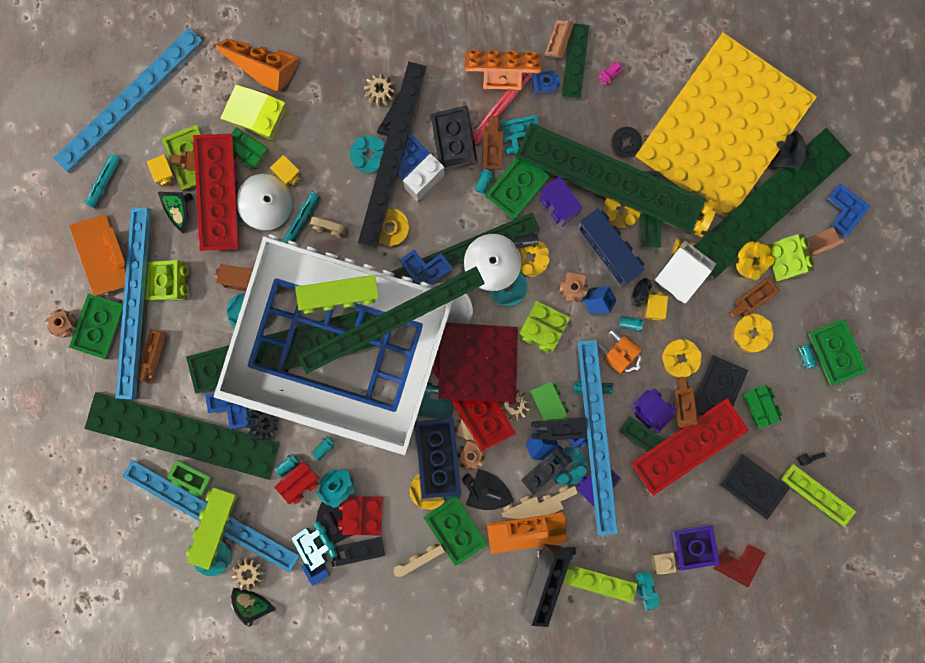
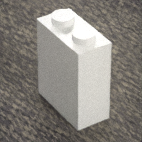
(424, 177)
(685, 272)

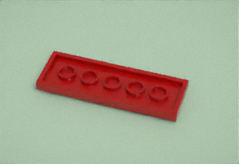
(215, 192)
(483, 419)
(689, 447)

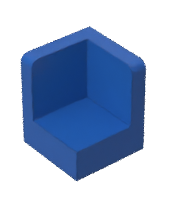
(599, 300)
(540, 448)
(317, 575)

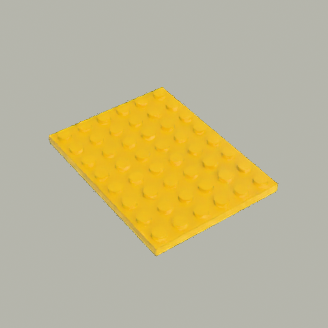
(725, 125)

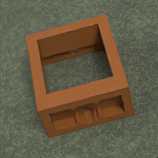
(233, 277)

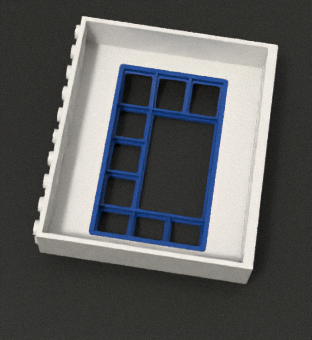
(312, 401)

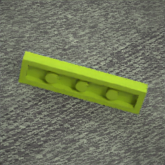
(818, 495)

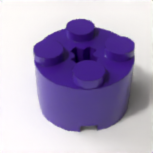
(653, 410)

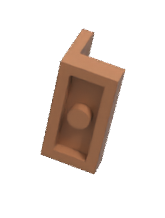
(823, 242)

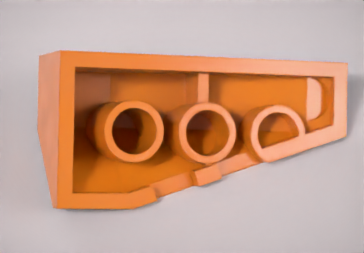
(266, 67)

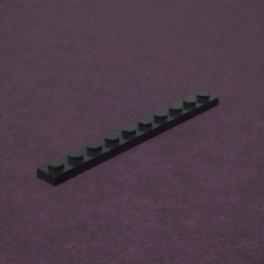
(392, 155)

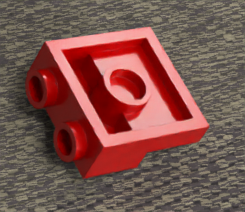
(361, 515)

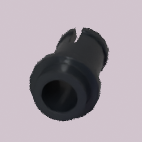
(526, 241)

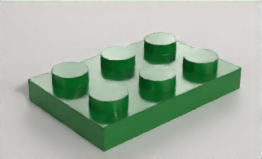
(516, 188)
(97, 326)
(837, 352)
(455, 531)

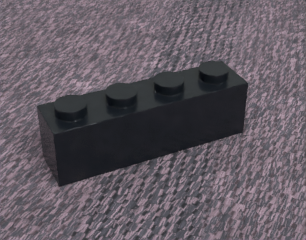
(546, 585)

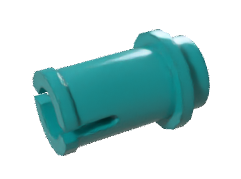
(484, 181)
(631, 323)
(808, 356)
(323, 448)
(287, 465)

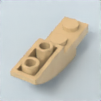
(531, 507)

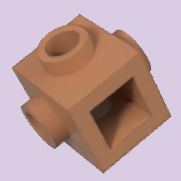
(576, 280)
(68, 323)
(470, 447)

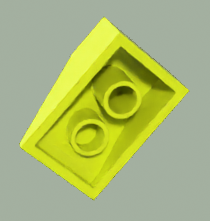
(254, 112)

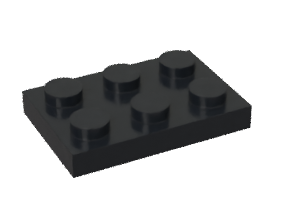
(454, 137)
(719, 382)
(754, 486)

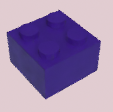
(560, 202)
(695, 547)

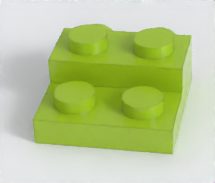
(791, 257)
(166, 280)
(543, 327)

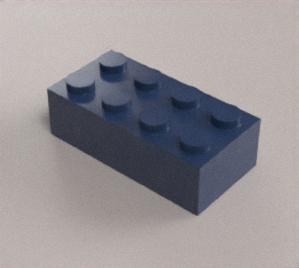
(610, 247)
(437, 460)

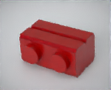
(296, 483)

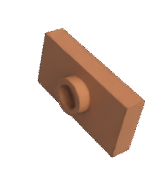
(559, 39)

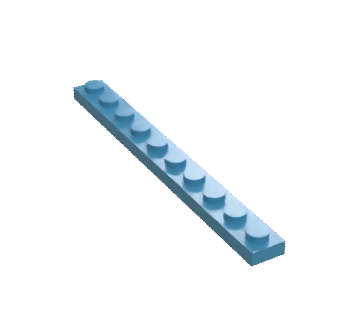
(128, 100)
(133, 303)
(597, 438)
(193, 506)

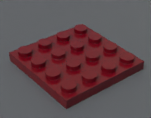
(478, 363)

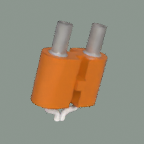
(622, 354)

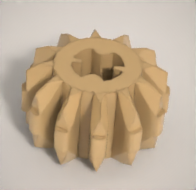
(379, 82)
(511, 411)
(245, 567)

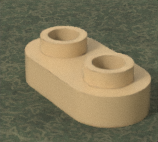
(336, 229)

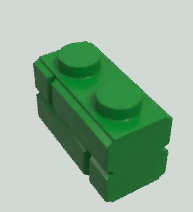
(248, 149)
(762, 406)

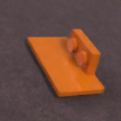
(502, 69)
(99, 254)
(527, 533)

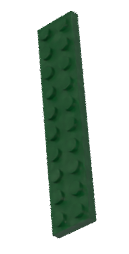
(610, 178)
(772, 202)
(207, 366)
(182, 435)

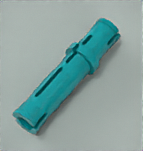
(100, 184)
(302, 217)

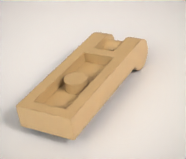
(417, 560)

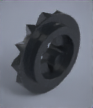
(624, 133)
(641, 292)

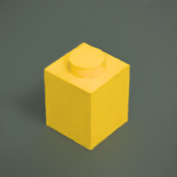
(161, 170)
(286, 171)
(656, 306)

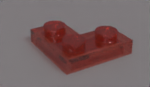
(742, 569)

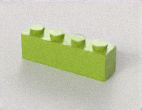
(337, 292)
(212, 528)
(600, 583)

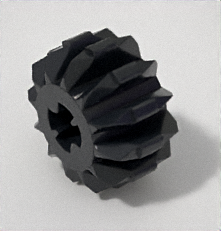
(257, 429)

